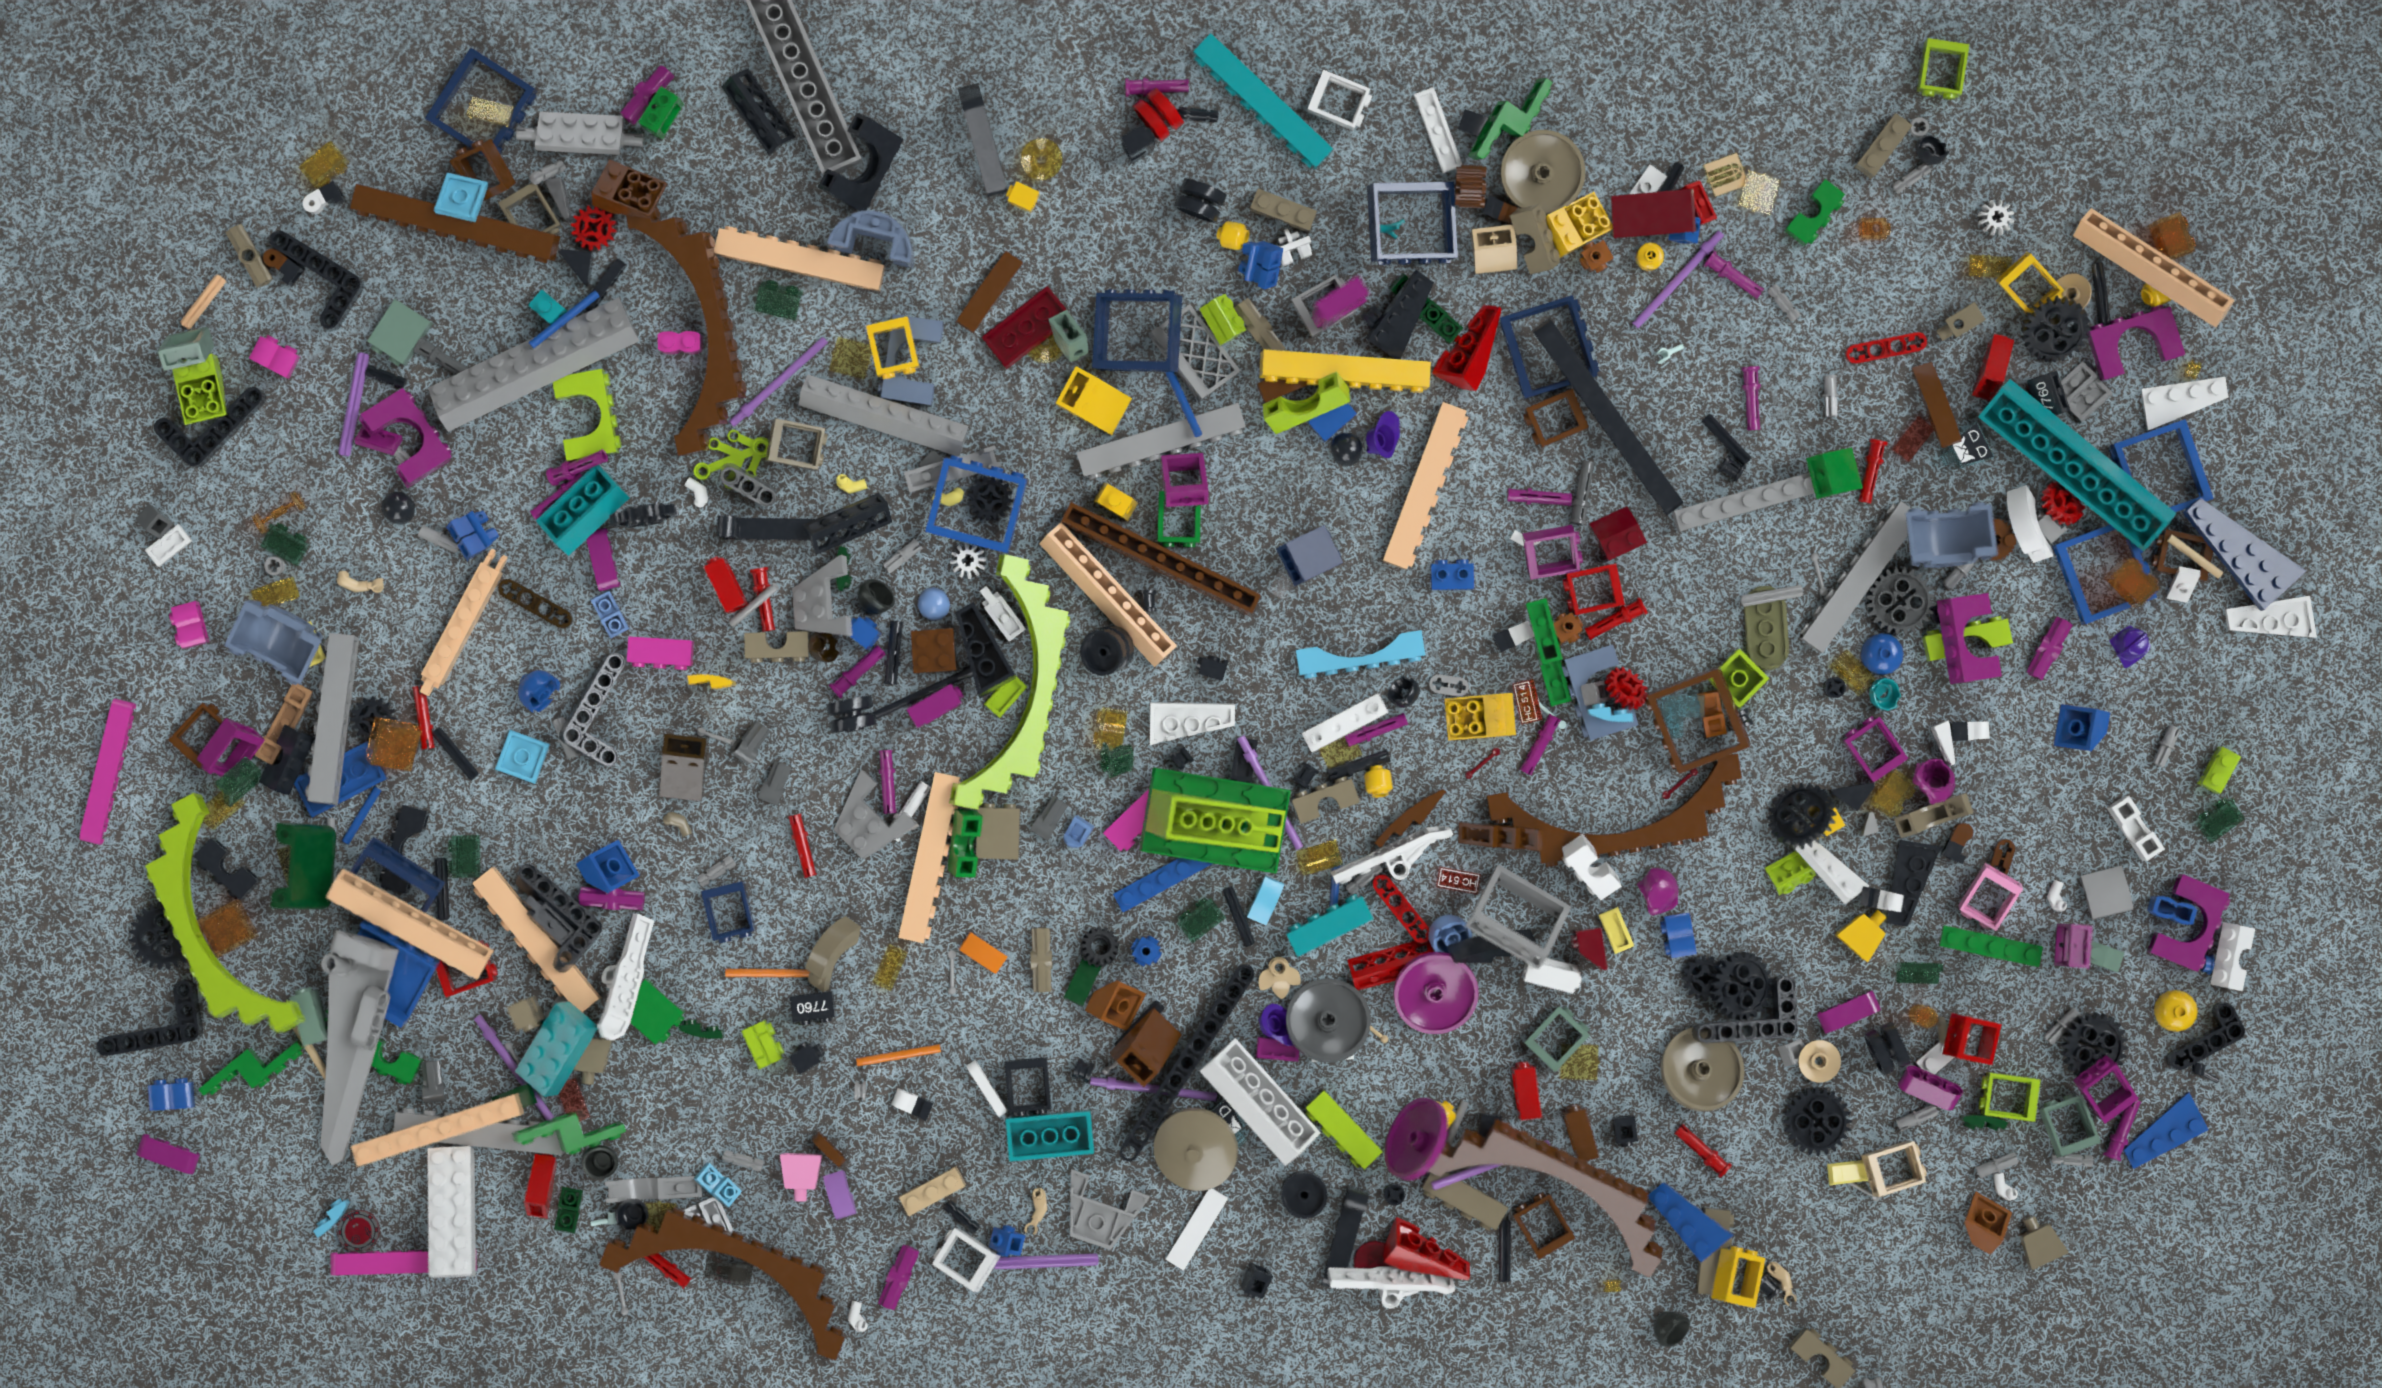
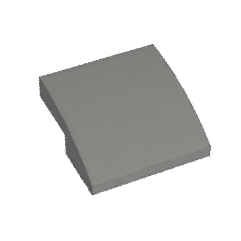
(2088, 400)
(2107, 892)
(712, 1212)

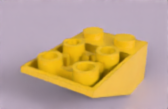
(1578, 224)
(1093, 400)
(1480, 716)

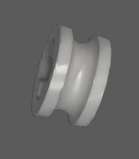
(1917, 121)
(269, 561)
(860, 1090)

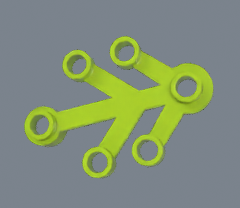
(736, 456)

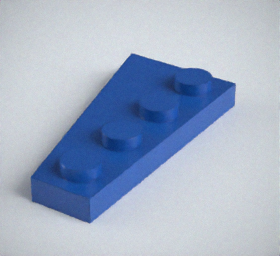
(2170, 1130)
(1691, 1224)

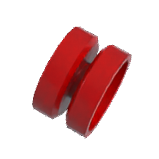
(1160, 113)

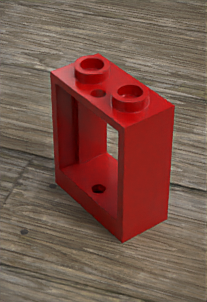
(725, 584)
(1614, 584)
(447, 983)
(1956, 1045)
(1526, 1091)

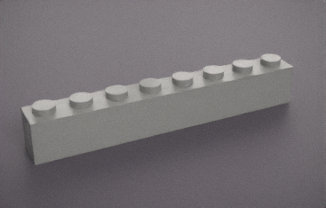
(883, 415)
(1160, 441)
(1743, 502)
(1857, 580)
(333, 719)
(491, 1136)

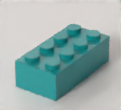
(582, 509)
(1329, 925)
(556, 1049)
(1050, 1135)

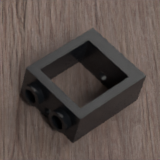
(1020, 1110)

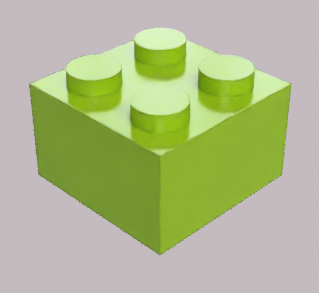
(1742, 677)

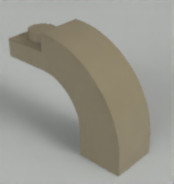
(1933, 815)
(828, 949)

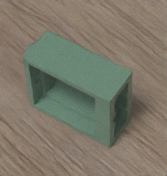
(192, 344)
(1542, 1054)
(2086, 1119)

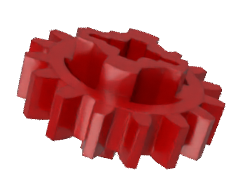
(586, 233)
(2062, 504)
(1626, 688)

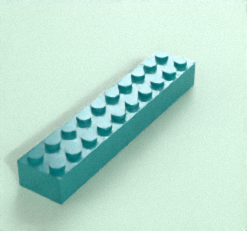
(2077, 465)

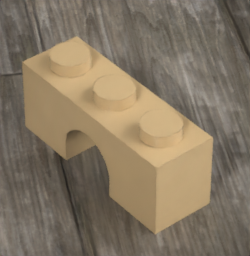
(932, 1191)

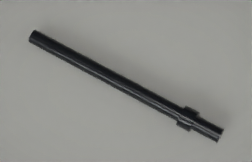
(965, 673)

